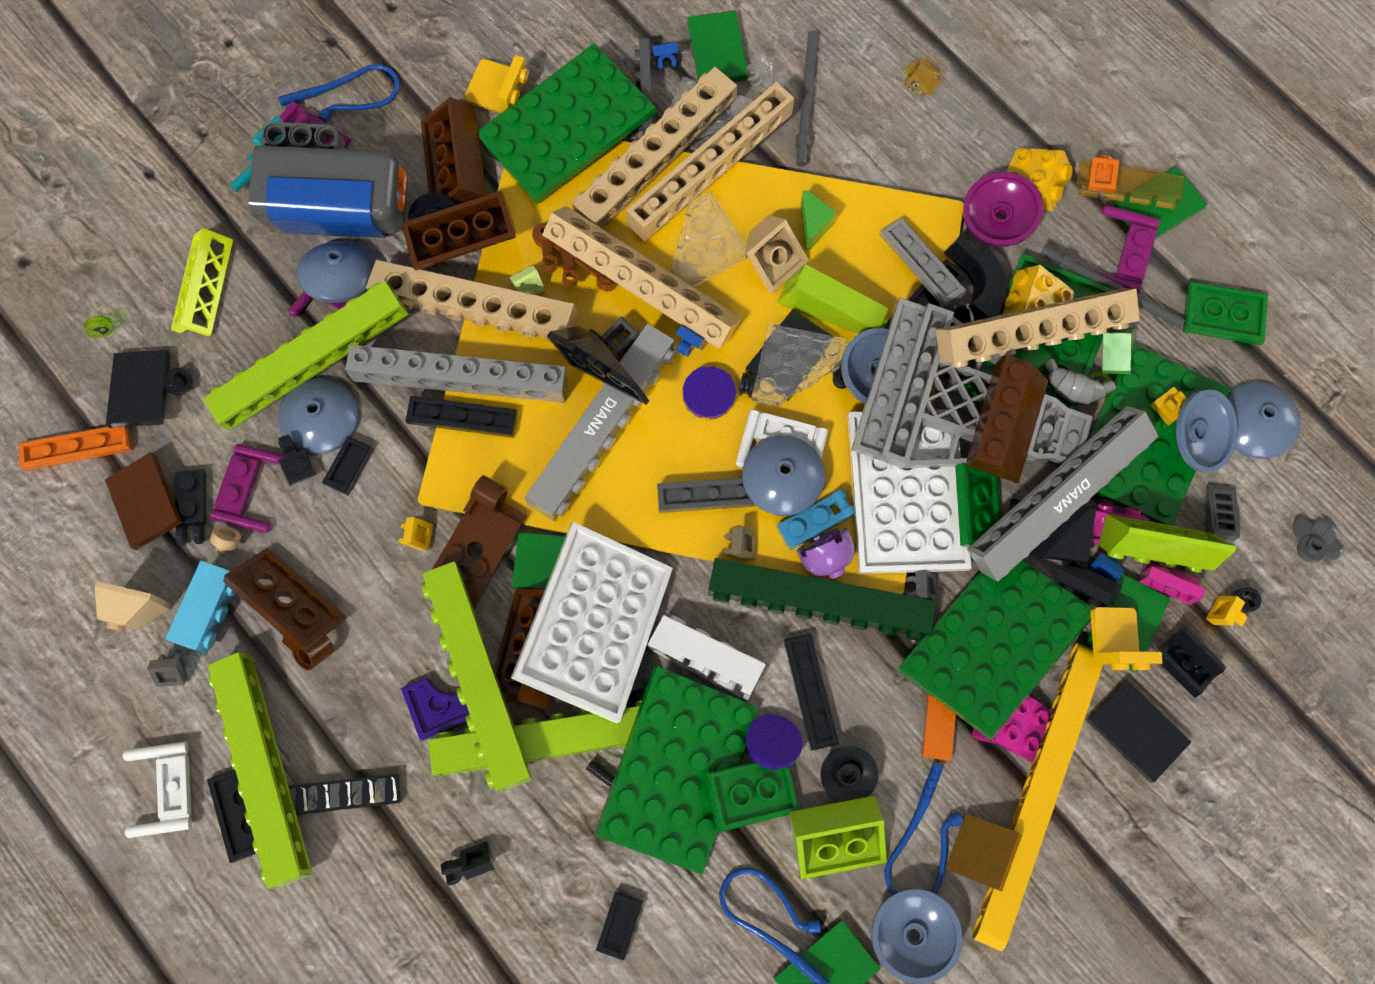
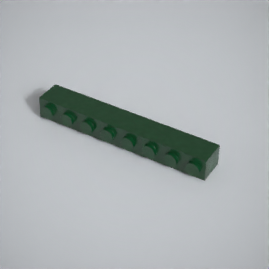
(821, 598)

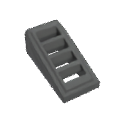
(615, 331)
(1232, 531)

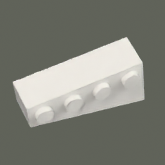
(706, 657)

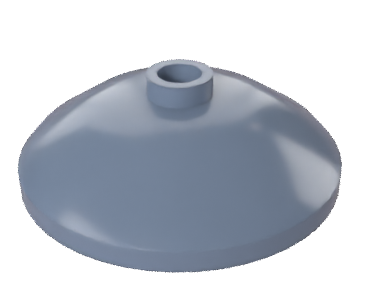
(335, 271)
(859, 359)
(329, 425)
(1206, 430)
(1263, 435)
(780, 492)
(937, 942)

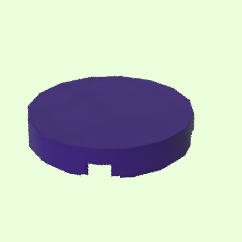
(709, 392)
(773, 742)

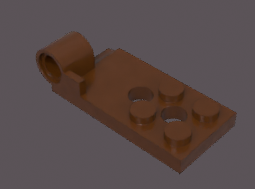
(485, 522)
(302, 621)

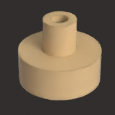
(225, 539)

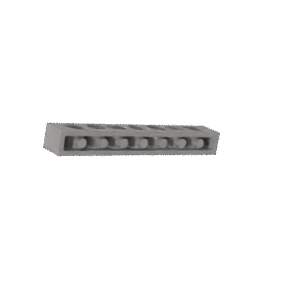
(457, 373)

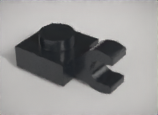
(294, 465)
(471, 863)

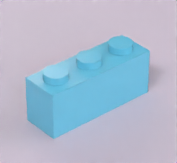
(201, 609)

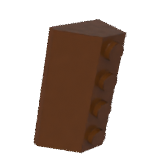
(453, 151)
(458, 230)
(1007, 419)
(517, 628)

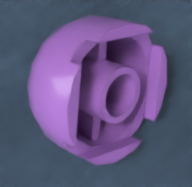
(828, 553)

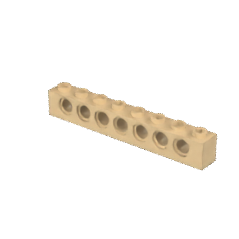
(671, 145)
(709, 161)
(641, 276)
(487, 297)
(1078, 315)

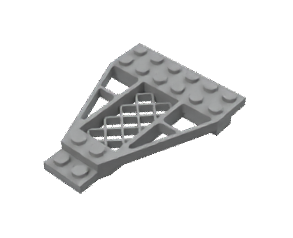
(903, 389)

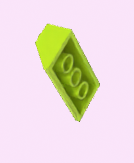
(1163, 543)

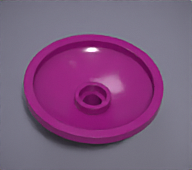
(1006, 195)

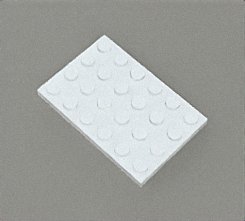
(907, 514)
(593, 623)

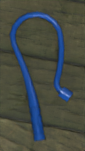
(325, 113)
(924, 801)
(811, 926)

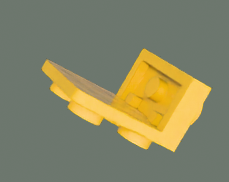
(497, 85)
(1046, 170)
(1035, 288)
(1117, 640)

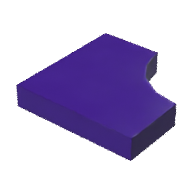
(432, 709)

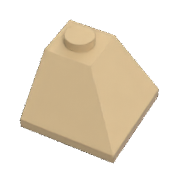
(774, 252)
(127, 607)

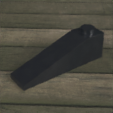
(589, 354)

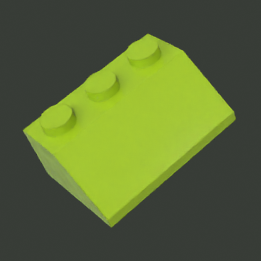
(838, 837)

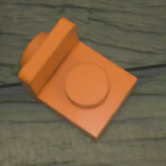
(1103, 174)

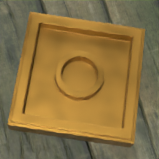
(984, 852)

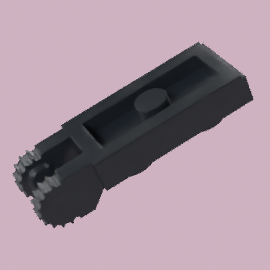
(191, 505)

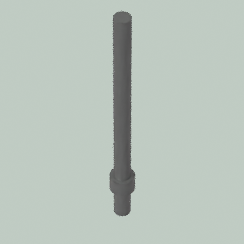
(803, 139)
(1067, 263)

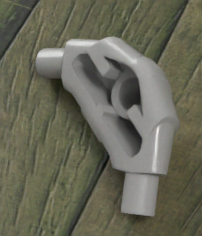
(1076, 387)

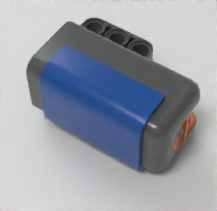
(325, 186)

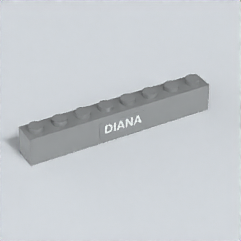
(598, 426)
(1062, 493)

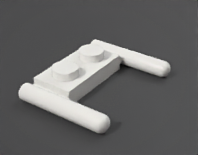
(765, 425)
(172, 788)

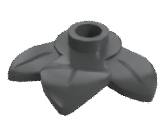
(1316, 540)

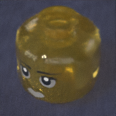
(922, 77)

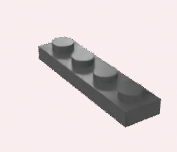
(643, 77)
(702, 495)

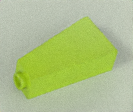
(831, 301)

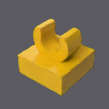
(1169, 405)
(416, 534)
(1227, 611)

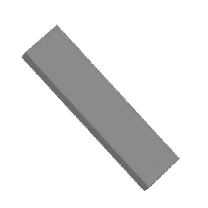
(923, 262)

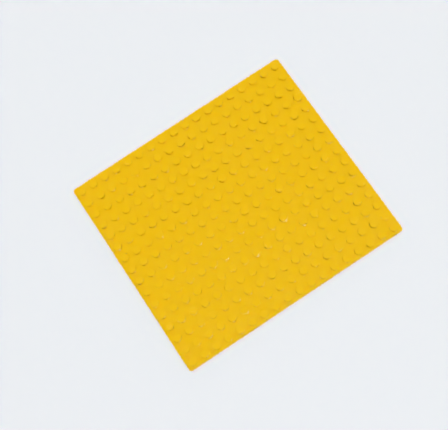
(664, 437)

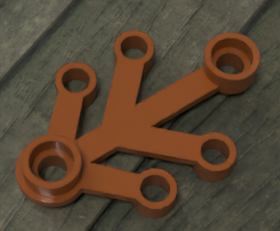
(602, 282)

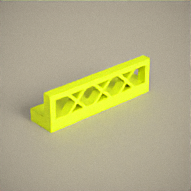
(192, 279)

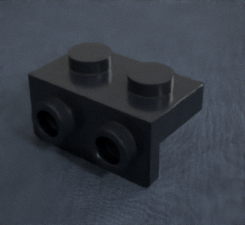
(1089, 585)
(1190, 661)

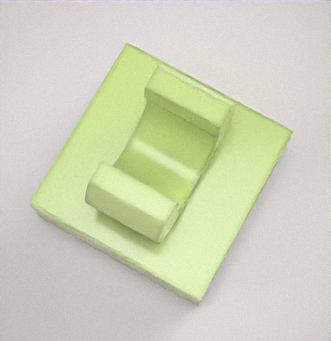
(528, 281)

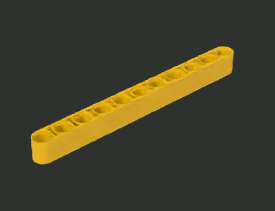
(1040, 795)

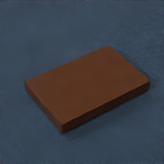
(143, 501)

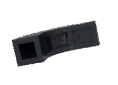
(985, 274)

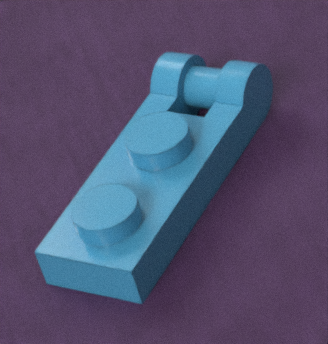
(815, 520)

